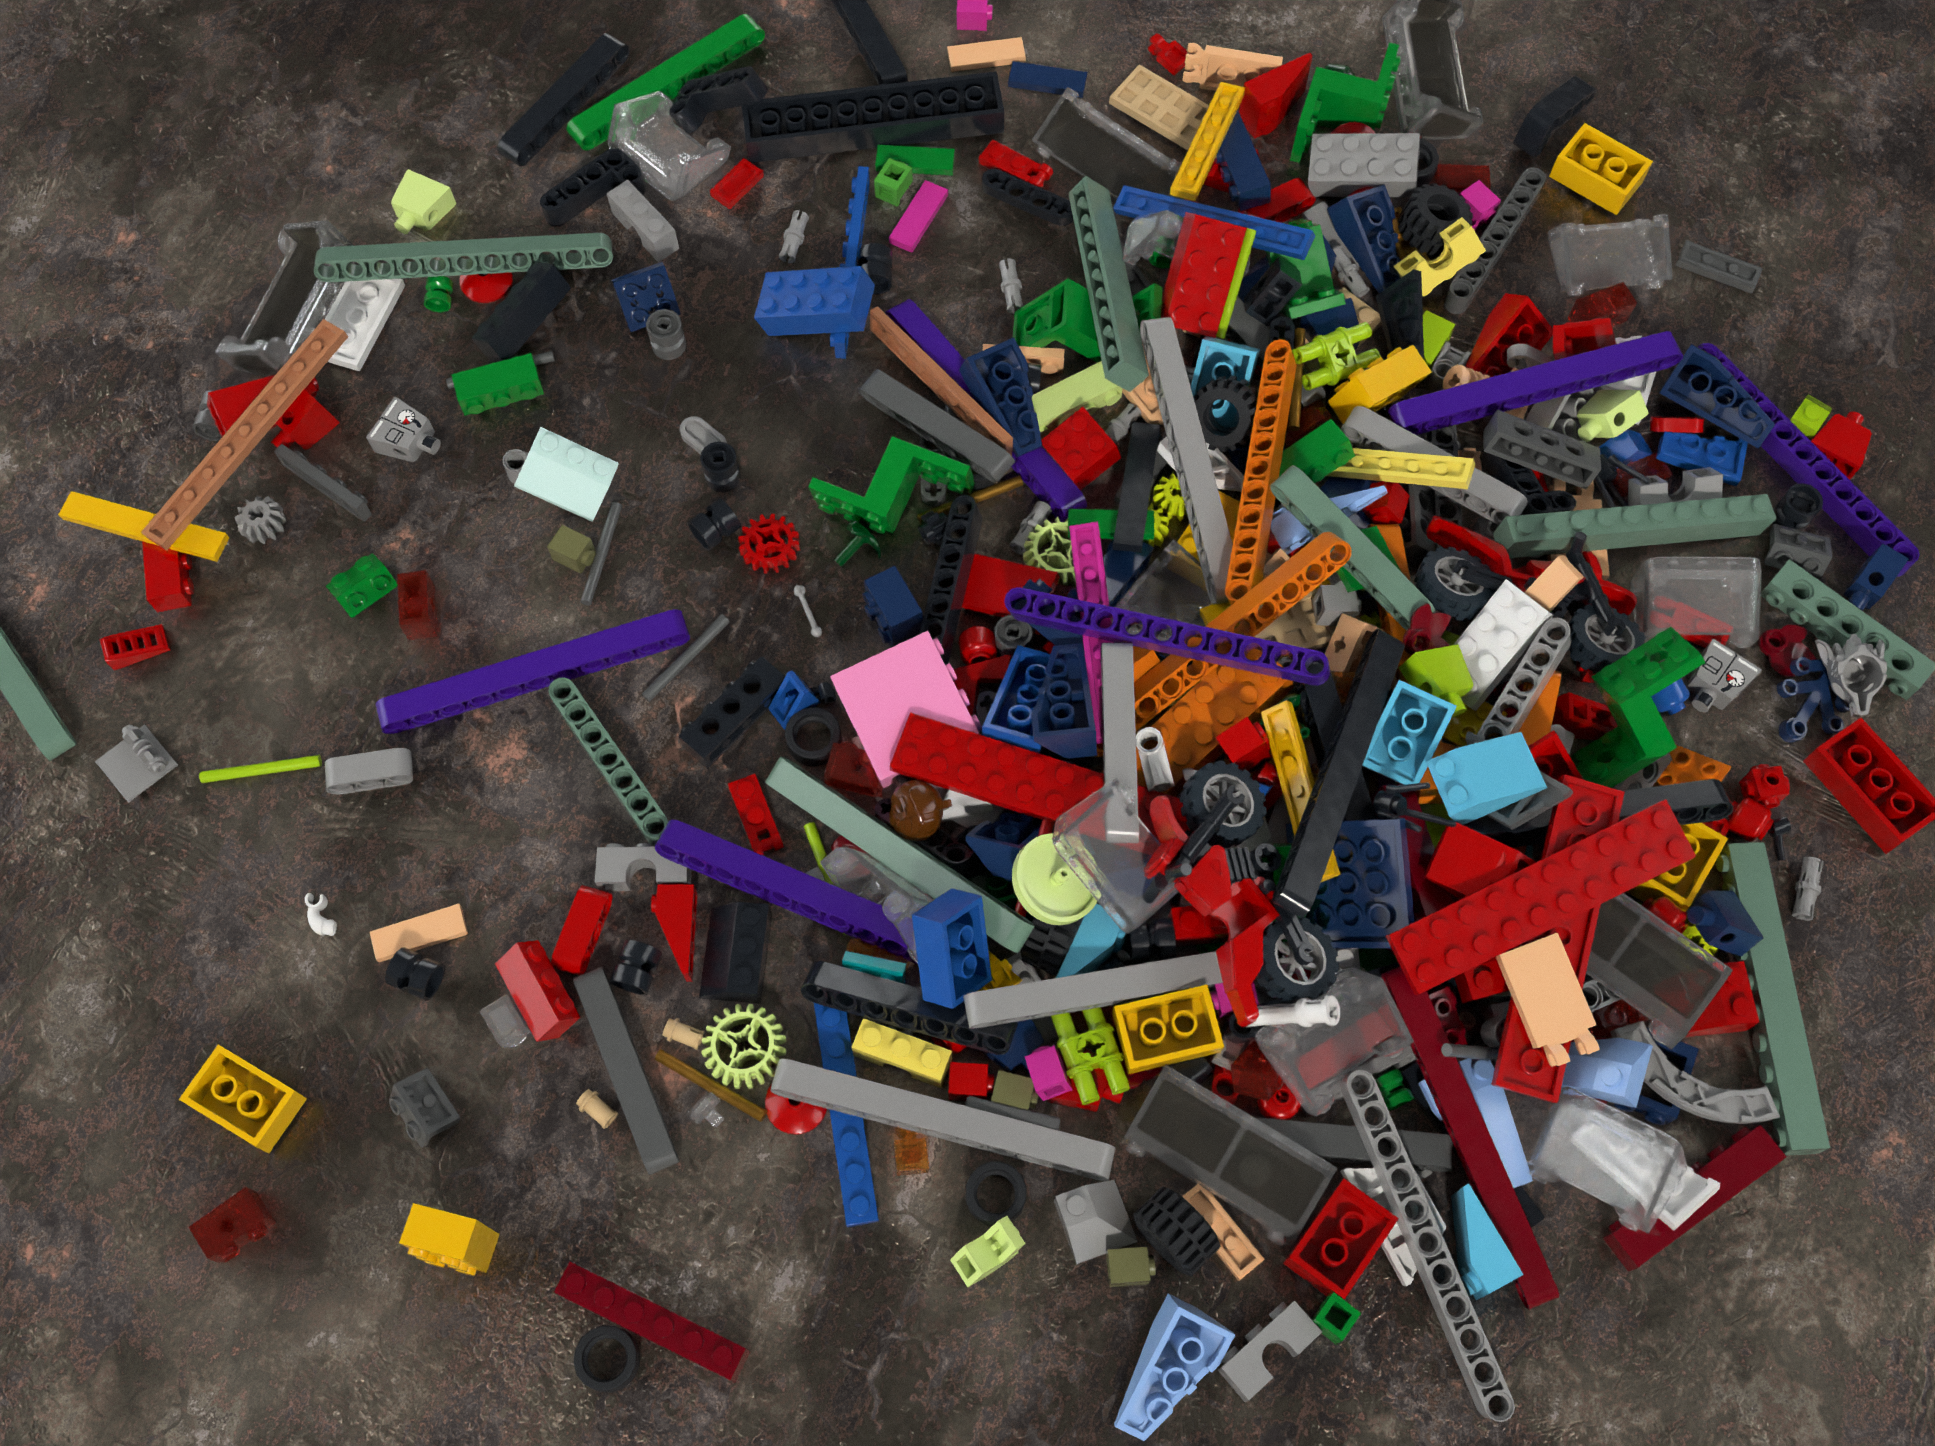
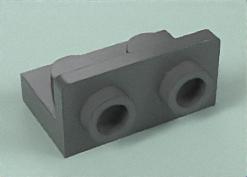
(1803, 548)
(422, 1106)

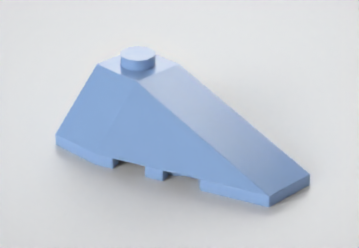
(1292, 534)
(1610, 1073)
(1496, 1115)
(1174, 1359)

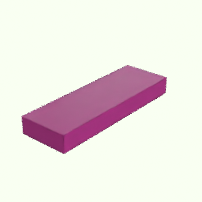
(918, 216)

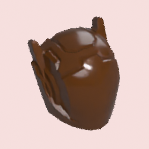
(916, 810)

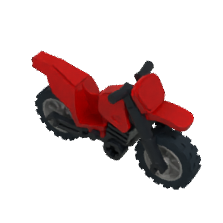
(1476, 562)
(1237, 890)

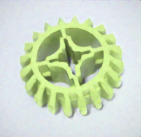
(1051, 560)
(738, 1058)

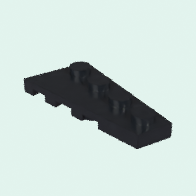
(1403, 313)

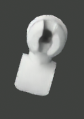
(318, 923)

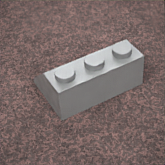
(1561, 413)

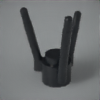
(1609, 473)
(1392, 805)

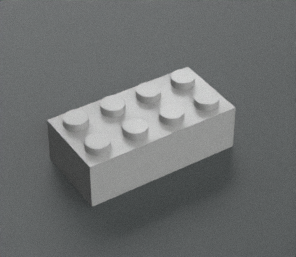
(1363, 160)

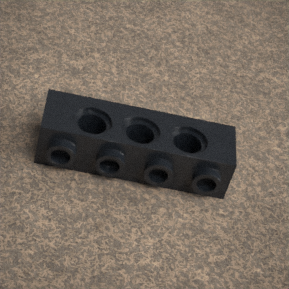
(710, 747)

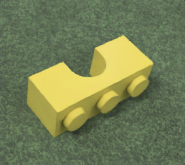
(1460, 249)
(888, 1046)

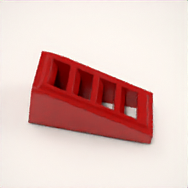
(137, 654)

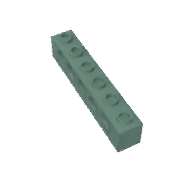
(1840, 614)

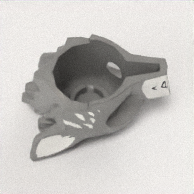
(1854, 671)

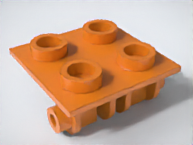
(1690, 767)

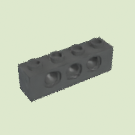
(1542, 449)

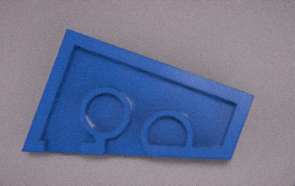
(1693, 452)

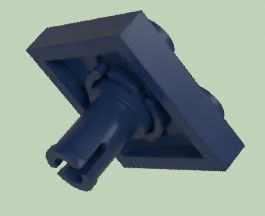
(643, 287)

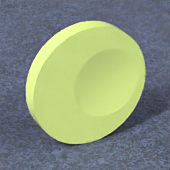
(1048, 885)

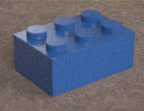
(951, 947)

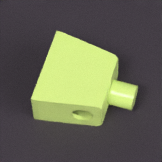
(420, 202)
(1610, 413)

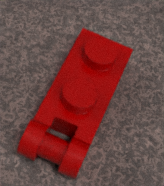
(1011, 162)
(755, 814)

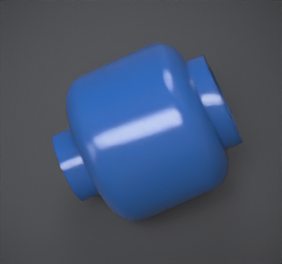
(1672, 697)

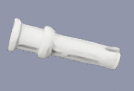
(1303, 1012)

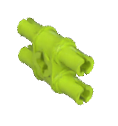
(1325, 348)
(1081, 1064)

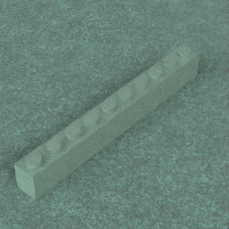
(1108, 285)
(1636, 525)
(1780, 1033)

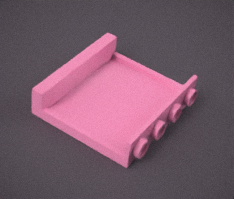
(893, 684)

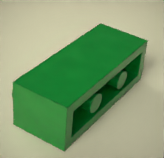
(497, 384)
(1319, 452)

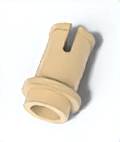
(683, 1033)
(596, 1108)

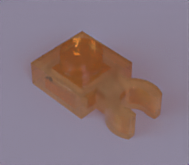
(910, 1153)

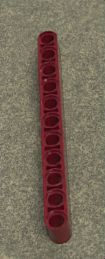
(1472, 1140)

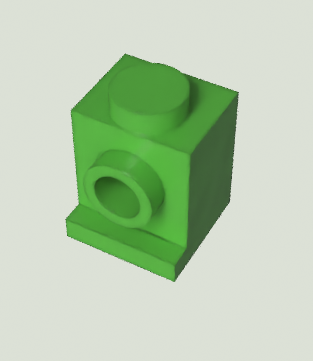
(893, 181)

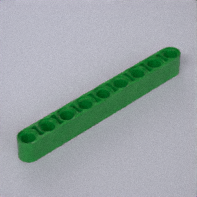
(696, 61)

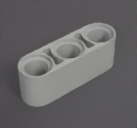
(368, 771)

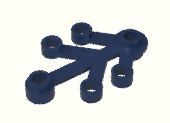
(1818, 693)

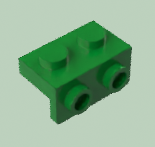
(361, 584)

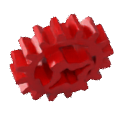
(769, 543)

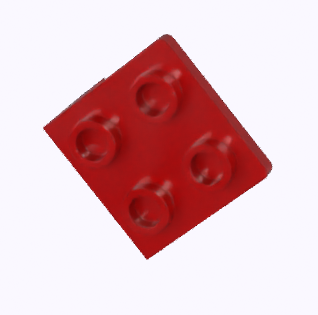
(1582, 337)

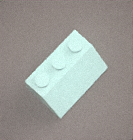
(566, 474)

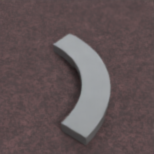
(1695, 1095)

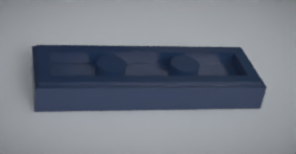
(1046, 78)

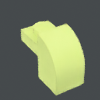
(988, 1252)

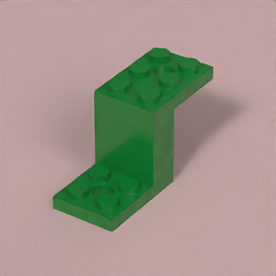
(1344, 98)
(1317, 285)
(1067, 317)
(892, 485)
(1627, 693)

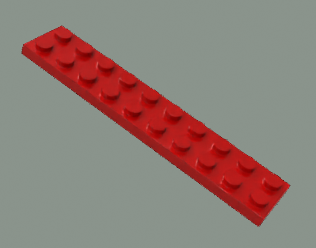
(1003, 772)
(1540, 897)
(1518, 1064)

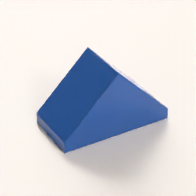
(1626, 447)
(791, 698)

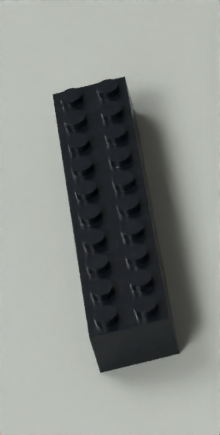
(873, 117)

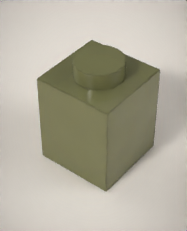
(572, 549)
(1014, 1091)
(1129, 1266)

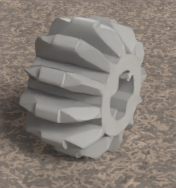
(260, 519)

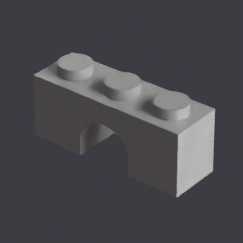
(635, 210)
(1696, 485)
(1333, 601)
(618, 864)
(1245, 1367)

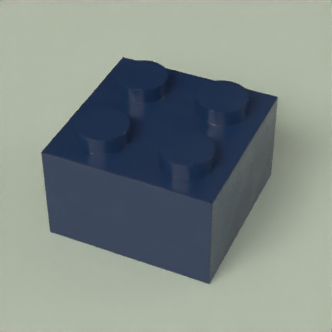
(892, 607)

